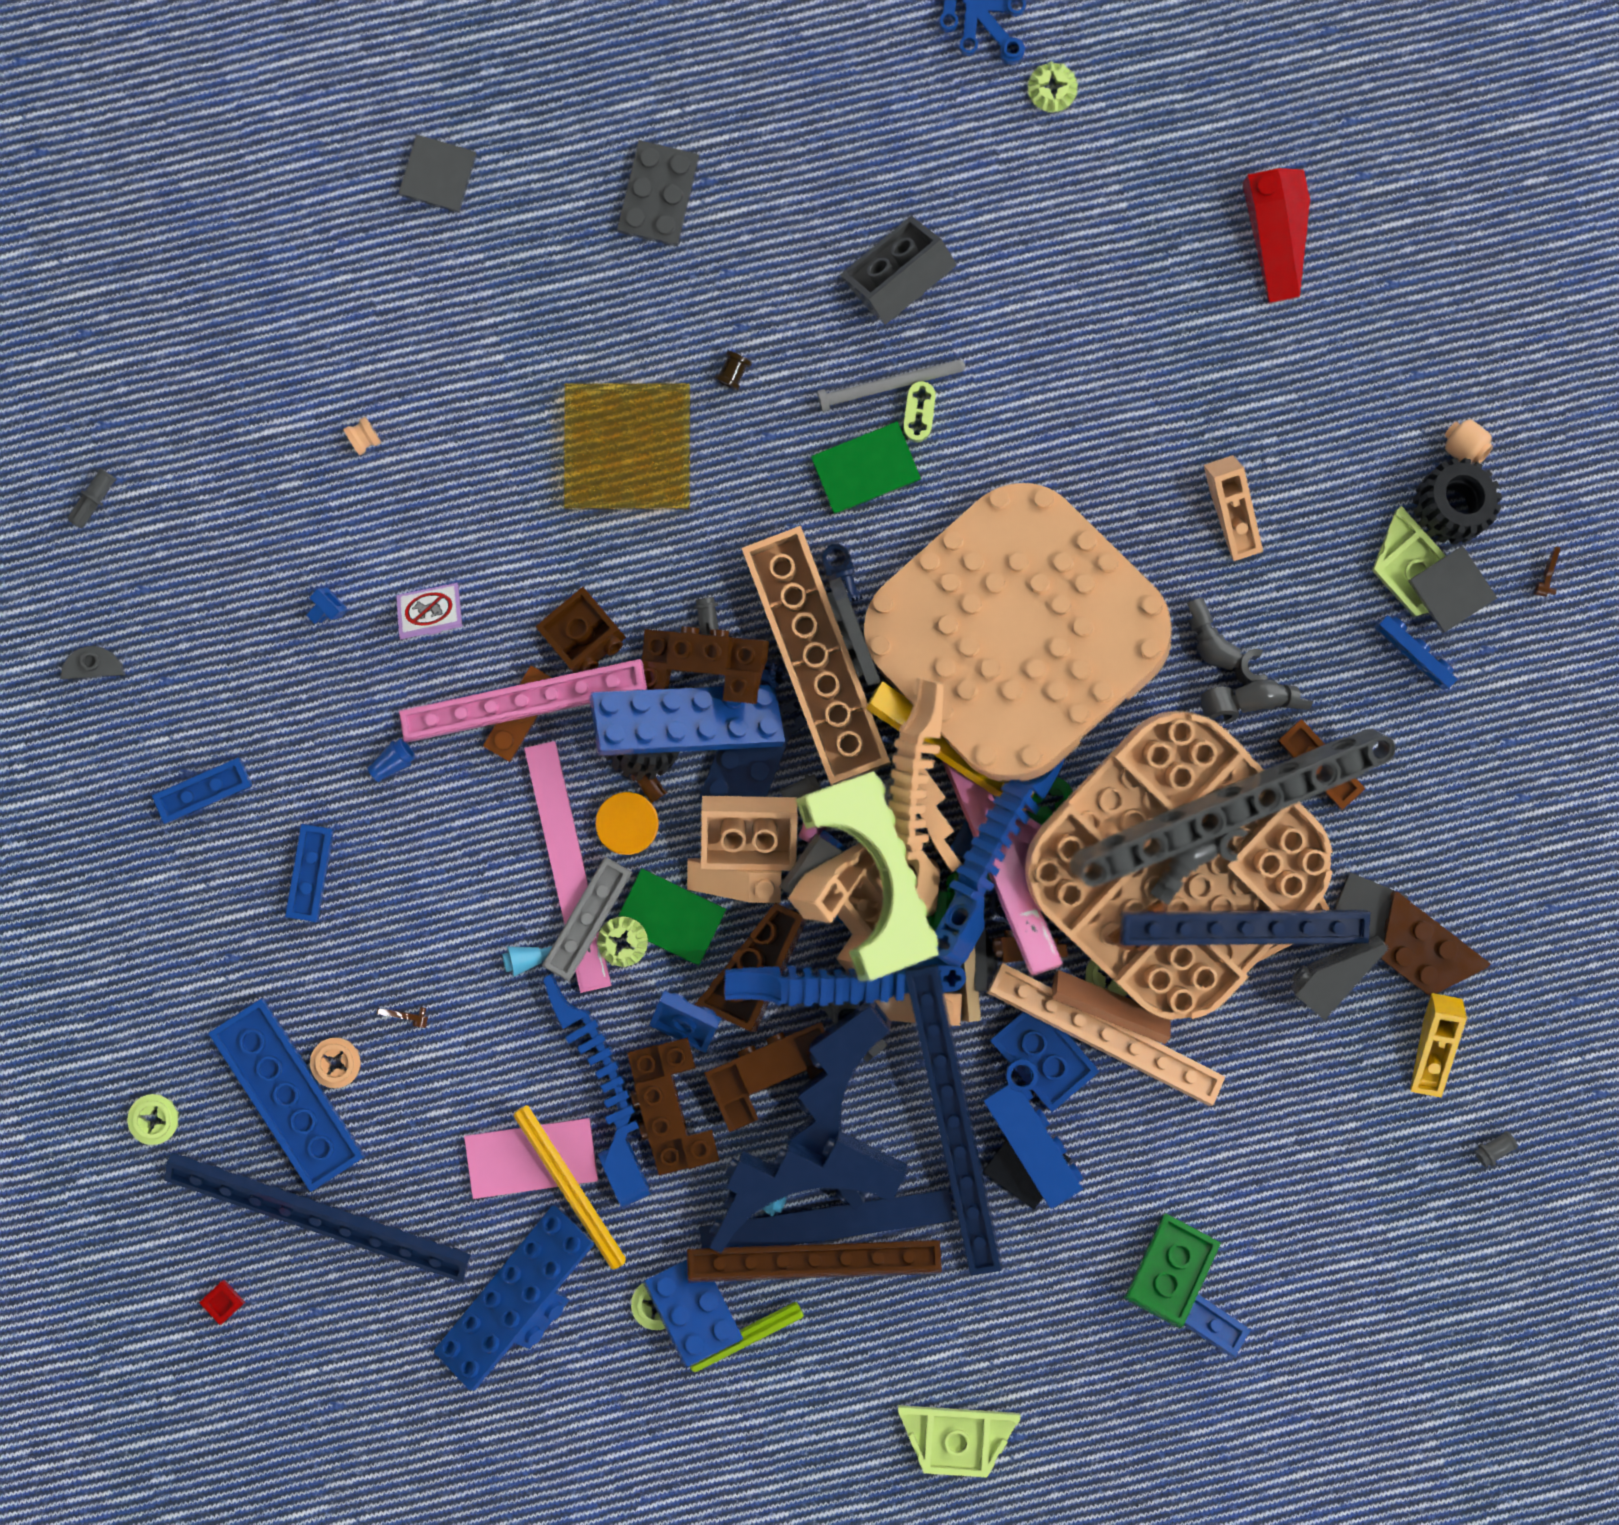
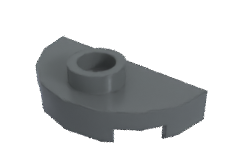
(91, 663)
(985, 962)

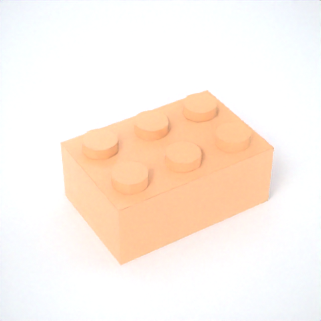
(748, 833)

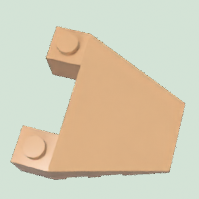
(843, 887)

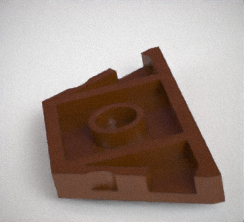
(1426, 950)

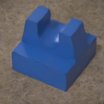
(326, 606)

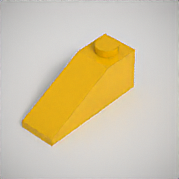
(1438, 1044)

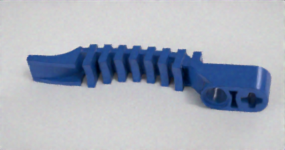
(954, 937)
(770, 986)
(618, 1160)

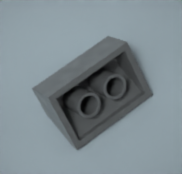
(899, 269)

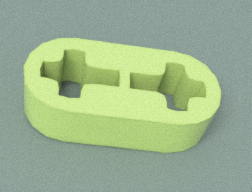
(911, 411)

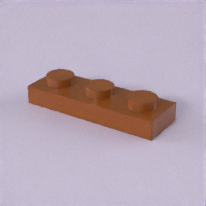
(508, 736)
(1302, 739)

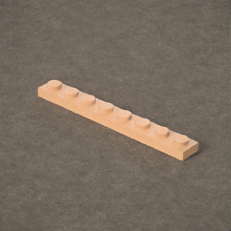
(1107, 1037)

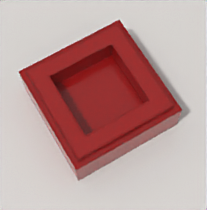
(222, 1302)

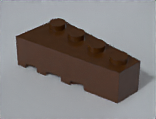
(767, 946)

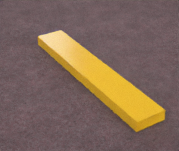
(895, 711)

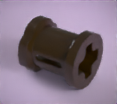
(732, 370)

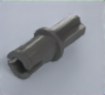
(91, 498)

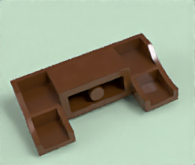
(717, 653)
(759, 1070)
(661, 1107)

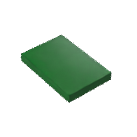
(866, 468)
(673, 916)
(1172, 1270)

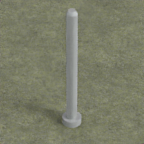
(827, 399)

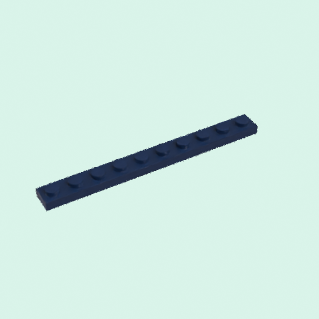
(954, 1119)
(317, 1217)

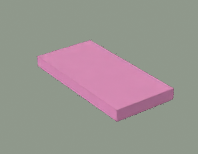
(508, 1164)

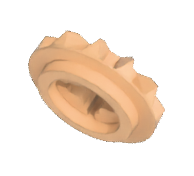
(321, 1066)

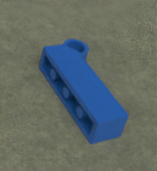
(1030, 1139)

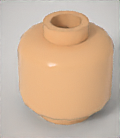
(1468, 441)

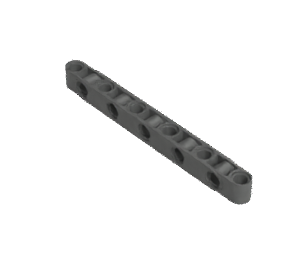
(1232, 807)

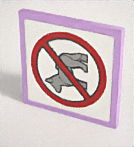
(429, 611)

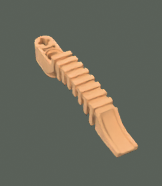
(923, 722)

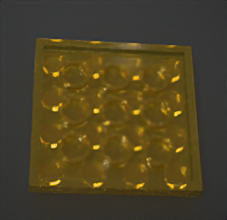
(627, 446)

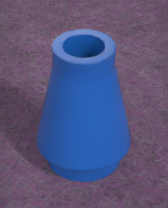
(392, 760)

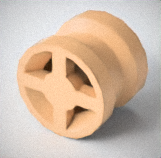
(362, 436)

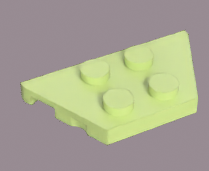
(1404, 555)
(957, 1439)

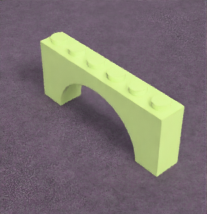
(902, 929)

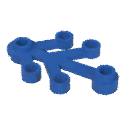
(979, 10)

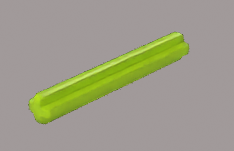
(755, 1332)

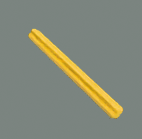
(569, 1187)

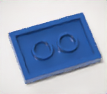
(1058, 1059)
(692, 1314)

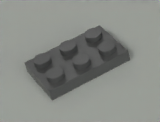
(658, 193)
(851, 632)

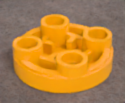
(627, 823)

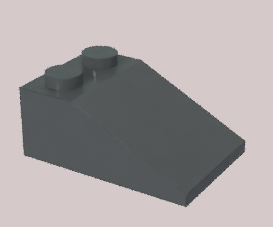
(1332, 978)

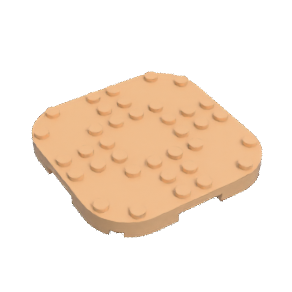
(1024, 627)
(1150, 772)

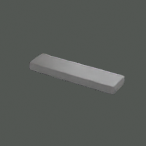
(587, 919)

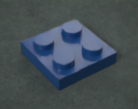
(682, 1020)

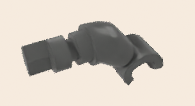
(1217, 650)
(1251, 697)
(1191, 859)

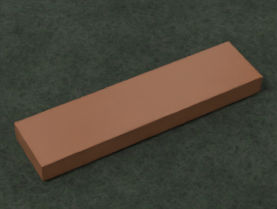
(1109, 1006)

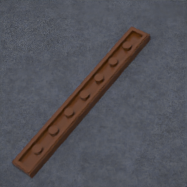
(814, 1261)

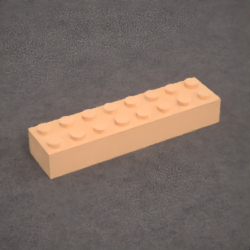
(816, 656)

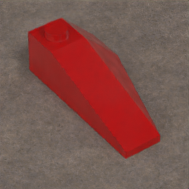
(1279, 221)

